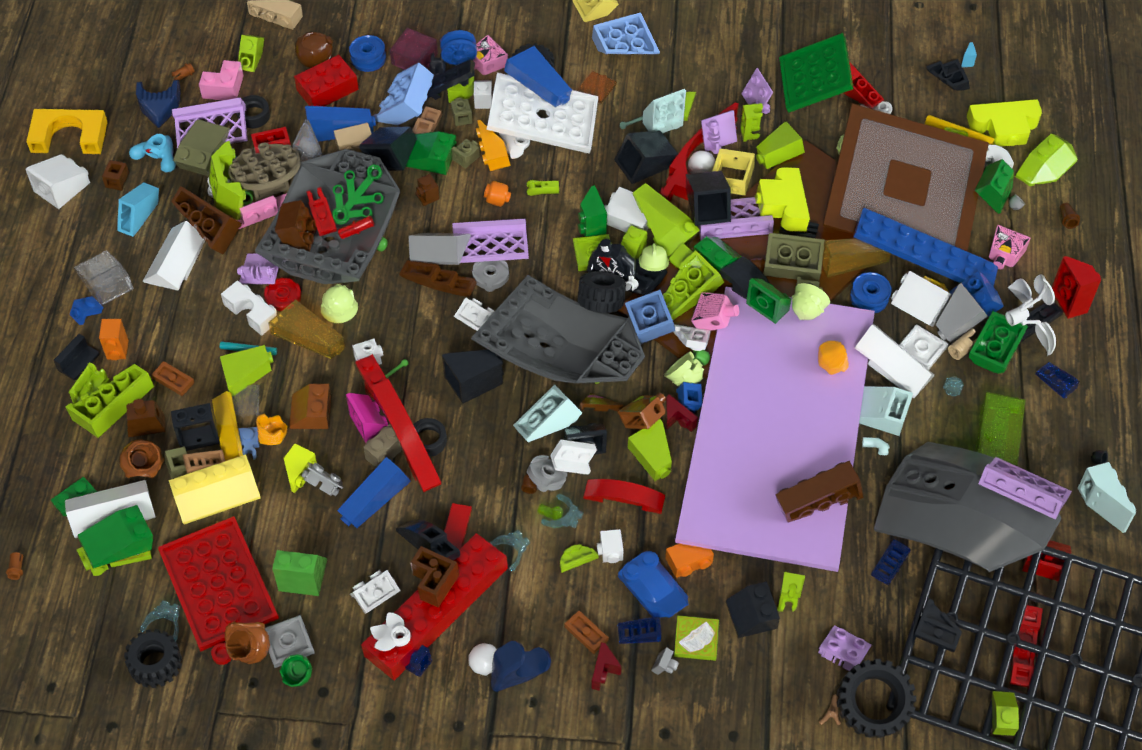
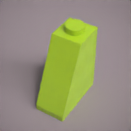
(779, 146)
(245, 367)
(652, 450)

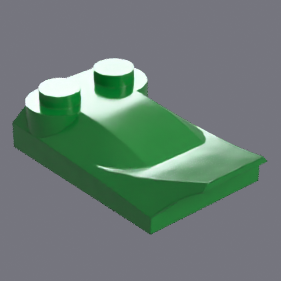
(997, 343)

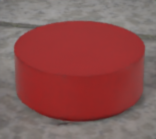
(220, 654)

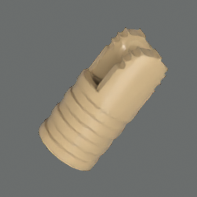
(962, 345)

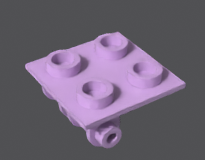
(758, 91)
(719, 131)
(257, 270)
(844, 647)

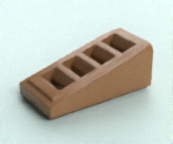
(210, 456)

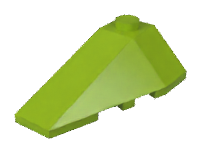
(665, 220)
(692, 279)

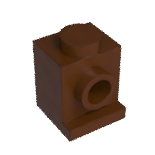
(115, 175)
(427, 190)

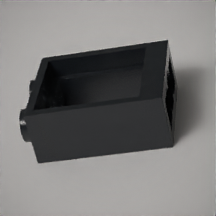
(188, 438)

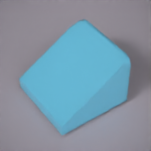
(969, 56)

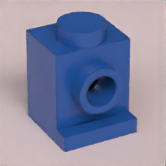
(690, 396)

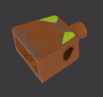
(643, 411)

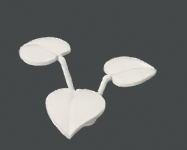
(1020, 314)

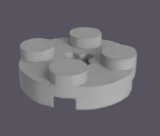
(494, 281)
(544, 481)

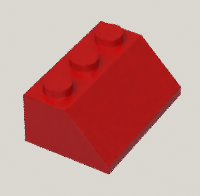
(1075, 286)

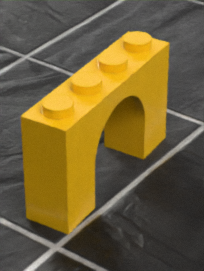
(48, 121)

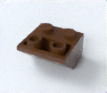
(295, 225)

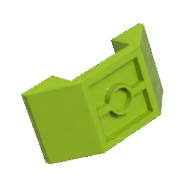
(226, 196)

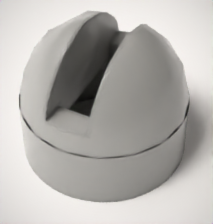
(1016, 202)

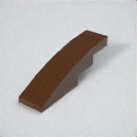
(438, 279)

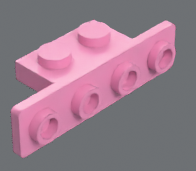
(260, 210)

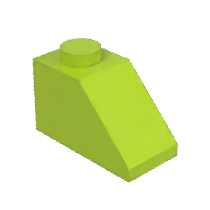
(634, 241)
(1004, 713)

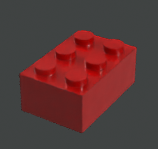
(326, 82)

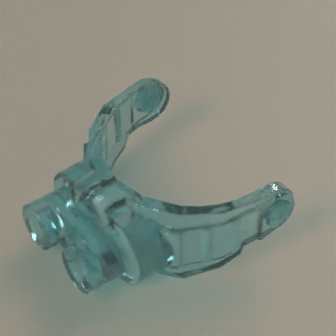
(569, 519)
(517, 541)
(163, 611)

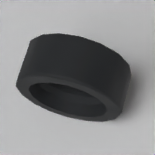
(260, 119)
(432, 424)

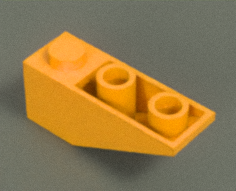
(494, 147)

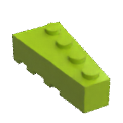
(108, 403)

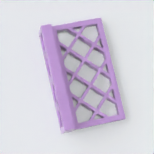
(212, 110)
(740, 227)
(490, 231)
(1026, 488)

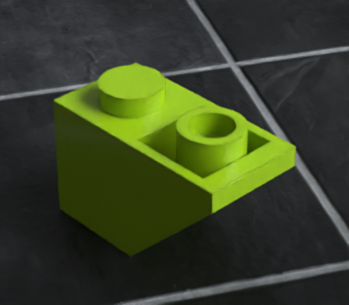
(250, 52)

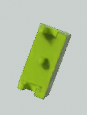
(751, 121)
(88, 382)
(790, 590)

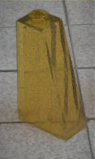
(850, 255)
(306, 330)

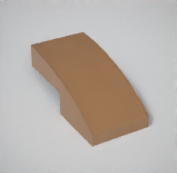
(428, 121)

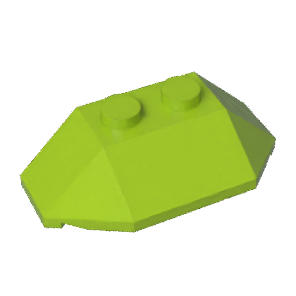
(1047, 161)

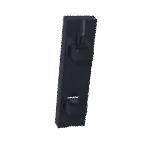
(457, 75)

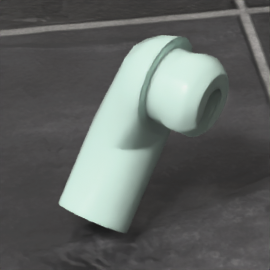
(876, 443)

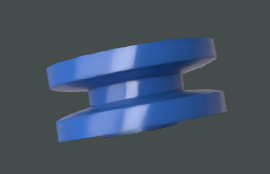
(458, 47)
(367, 53)
(870, 292)

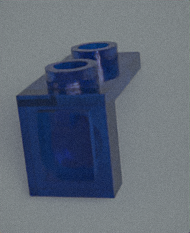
(419, 661)

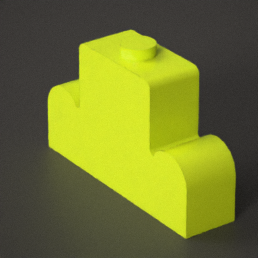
(1005, 121)
(784, 199)

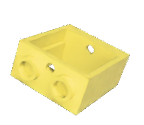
(745, 161)

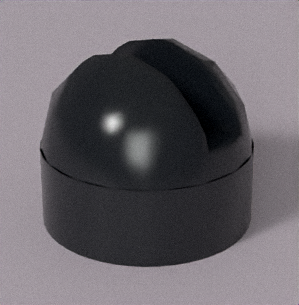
(1099, 457)

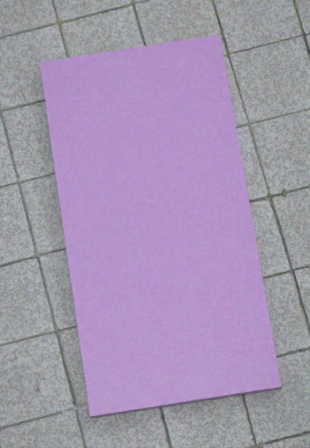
(766, 427)

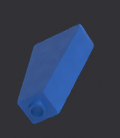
(539, 76)
(327, 119)
(373, 493)

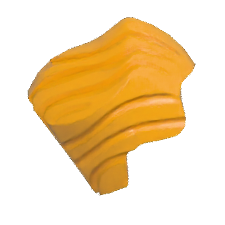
(833, 357)
(270, 429)

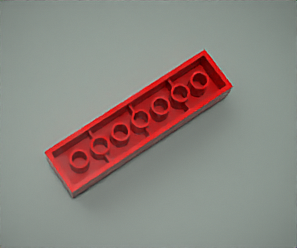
(478, 569)

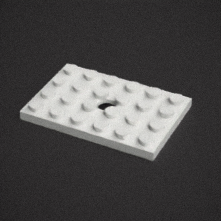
(516, 109)

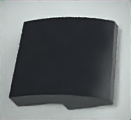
(740, 273)
(647, 279)

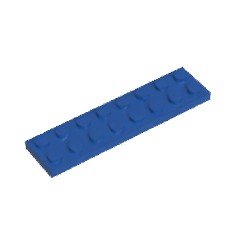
(921, 248)

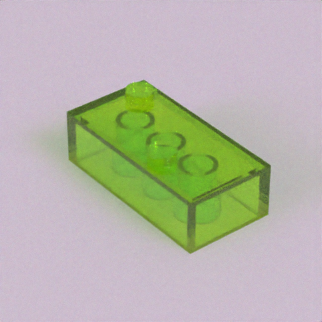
(1001, 427)

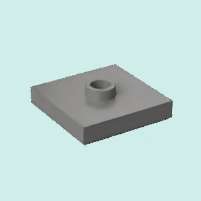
(288, 639)

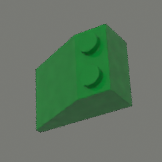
(432, 152)
(117, 537)

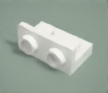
(473, 314)
(573, 456)
(375, 591)

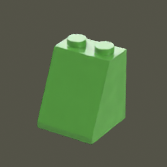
(299, 572)

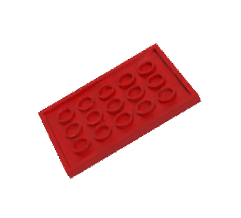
(217, 581)

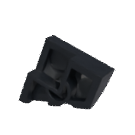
(951, 74)

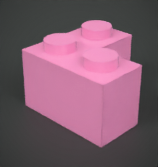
(223, 84)

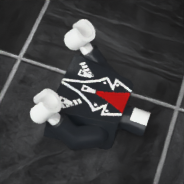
(613, 259)

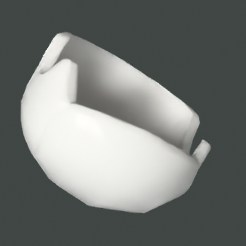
(701, 162)
(481, 658)

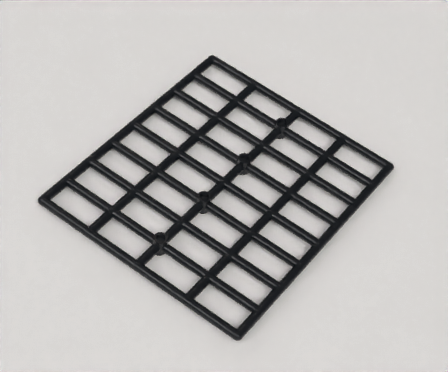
(1013, 640)

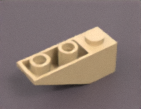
(276, 11)

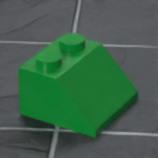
(996, 184)
(592, 215)
(716, 252)
(767, 300)

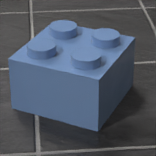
(650, 316)

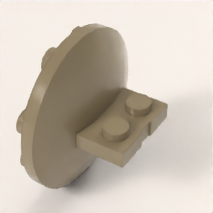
(265, 171)

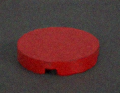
(282, 293)

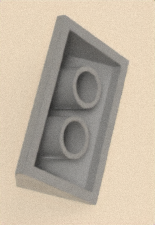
(438, 247)

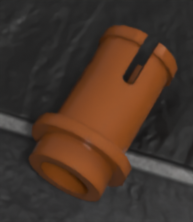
(184, 71)
(14, 571)

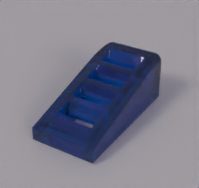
(1070, 381)
(897, 551)
(639, 624)

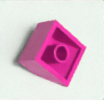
(365, 415)

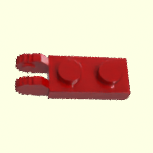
(321, 213)

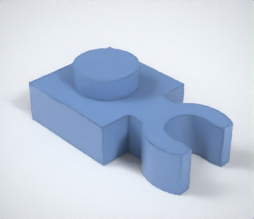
(249, 440)

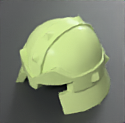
(809, 301)
(338, 304)
(685, 370)

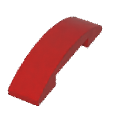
(625, 492)
(1022, 659)

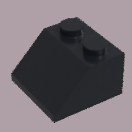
(590, 433)
(753, 610)

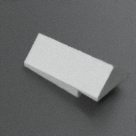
(175, 257)
(893, 361)
(94, 507)

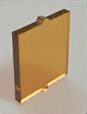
(597, 85)

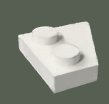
(693, 337)

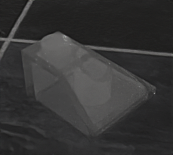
(307, 143)

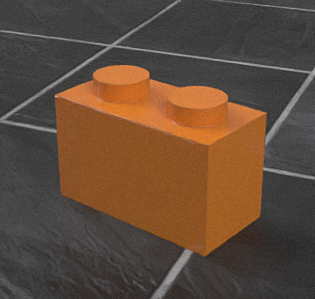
(113, 339)
(686, 558)

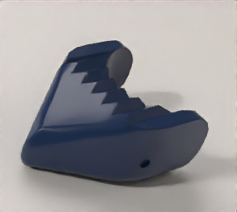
(158, 106)
(515, 666)

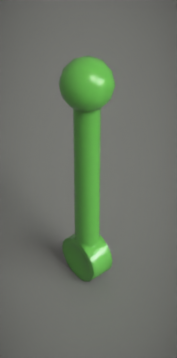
(404, 362)

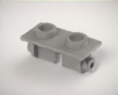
(330, 481)

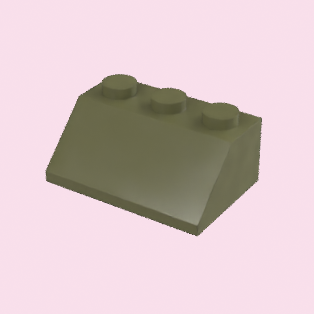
(793, 257)

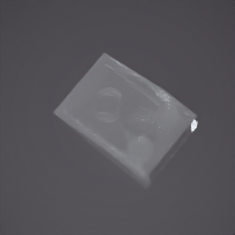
(104, 277)

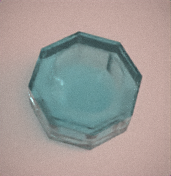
(953, 386)

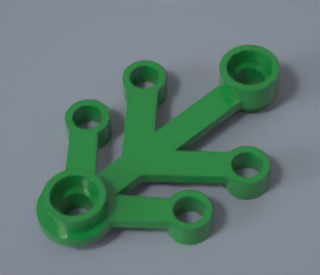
(355, 197)

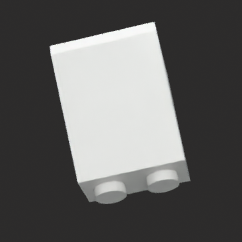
(57, 179)

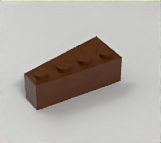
(211, 223)
(820, 492)

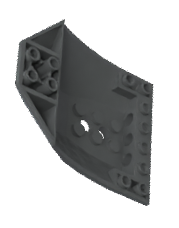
(343, 258)
(581, 342)
(961, 520)

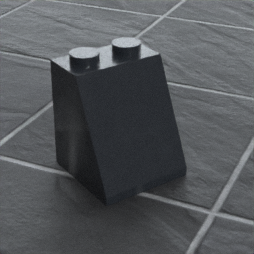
(391, 145)
(644, 155)
(709, 197)
(472, 372)

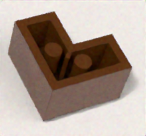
(437, 575)

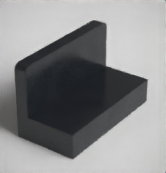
(75, 357)

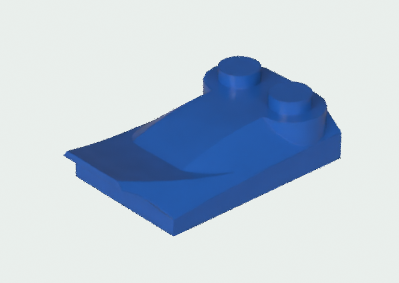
(653, 585)

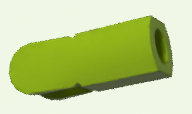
(542, 187)

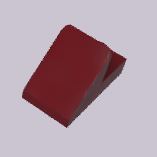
(677, 412)
(605, 664)

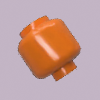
(497, 193)

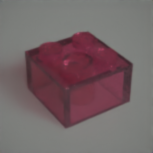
(413, 49)

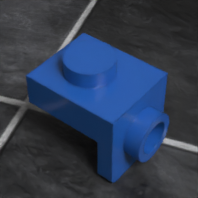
(85, 307)

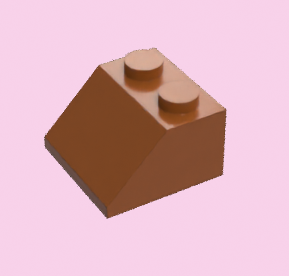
(311, 407)

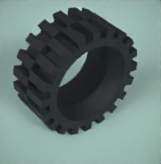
(895, 680)

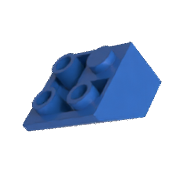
(982, 292)

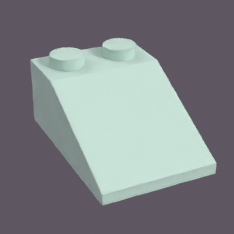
(547, 415)

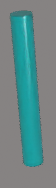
(240, 347)

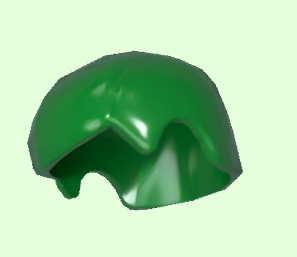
(296, 670)

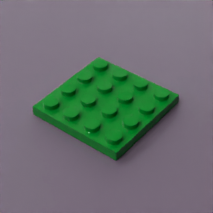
(816, 72)

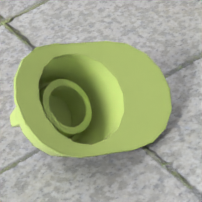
(654, 258)

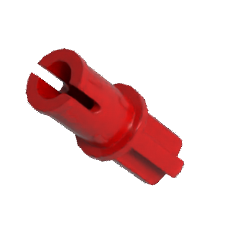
(356, 227)

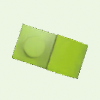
(460, 91)

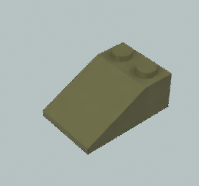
(199, 145)

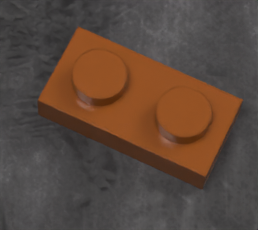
(172, 378)
(586, 632)

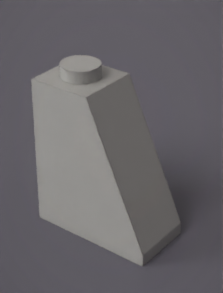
(959, 315)

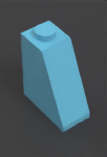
(136, 207)

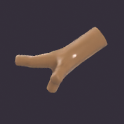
(832, 711)

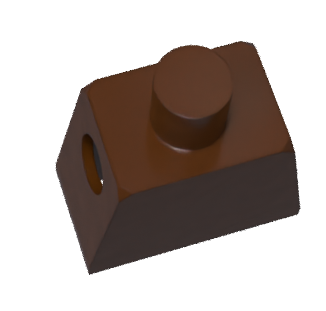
(144, 418)

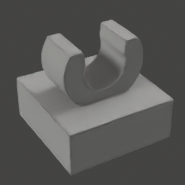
(664, 662)

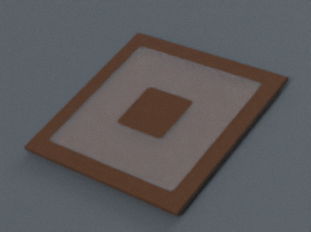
(907, 175)

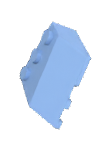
(624, 36)
(405, 96)

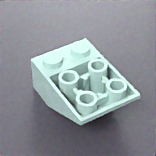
(665, 112)
(885, 408)
(1107, 496)

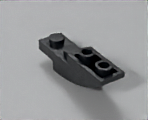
(429, 536)

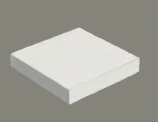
(924, 346)

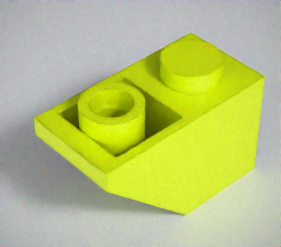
(296, 463)

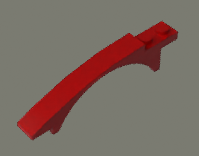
(677, 170)
(383, 393)

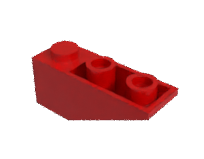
(863, 90)

